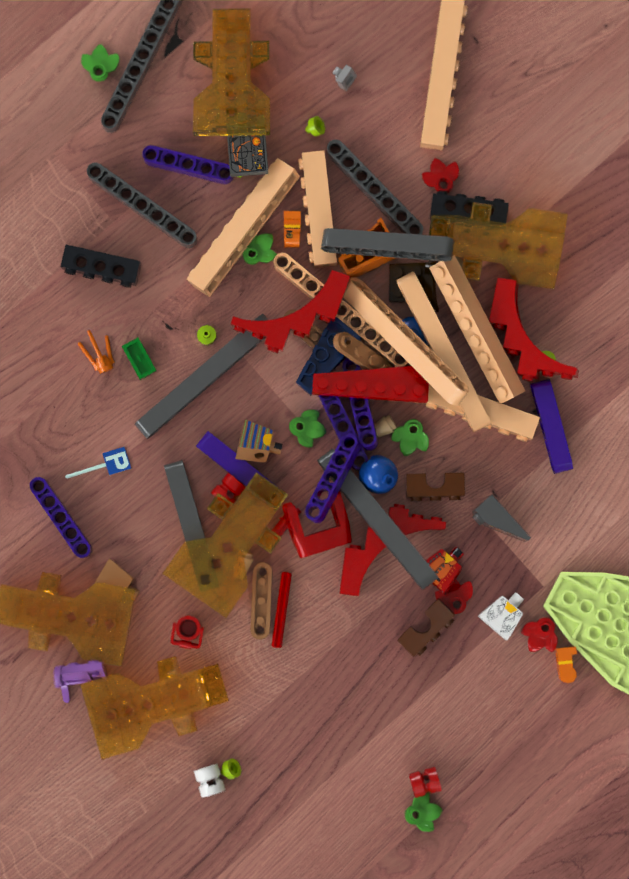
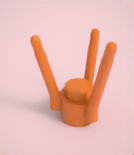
(103, 363)

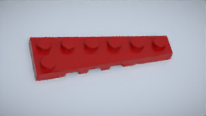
(380, 384)

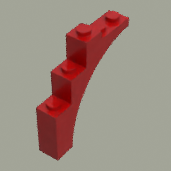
(506, 315)
(276, 331)
(357, 560)

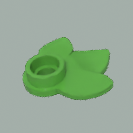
(100, 61)
(261, 246)
(310, 427)
(411, 440)
(426, 813)

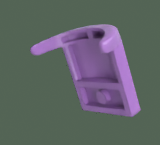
(77, 674)

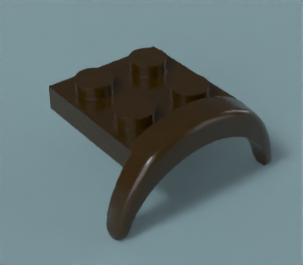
(424, 276)

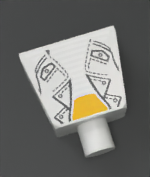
(503, 615)

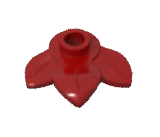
(440, 173)
(456, 593)
(538, 637)

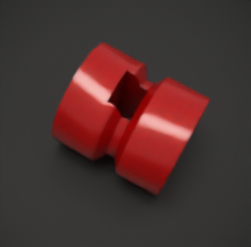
(229, 483)
(417, 782)

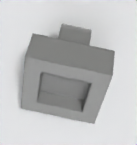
(344, 77)

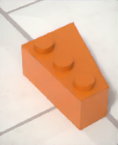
(360, 264)

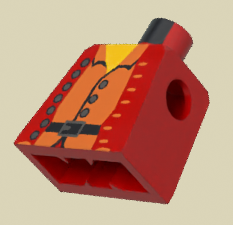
(446, 568)

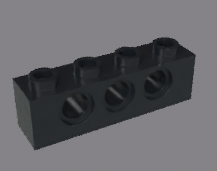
(439, 200)
(73, 254)

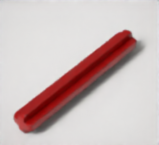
(281, 609)

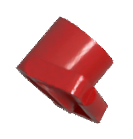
(188, 629)

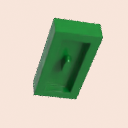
(139, 358)

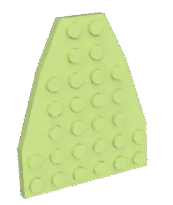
(595, 618)

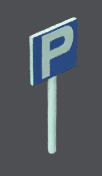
(115, 461)

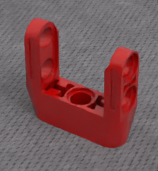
(320, 540)

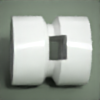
(208, 773)

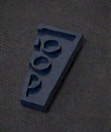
(324, 356)

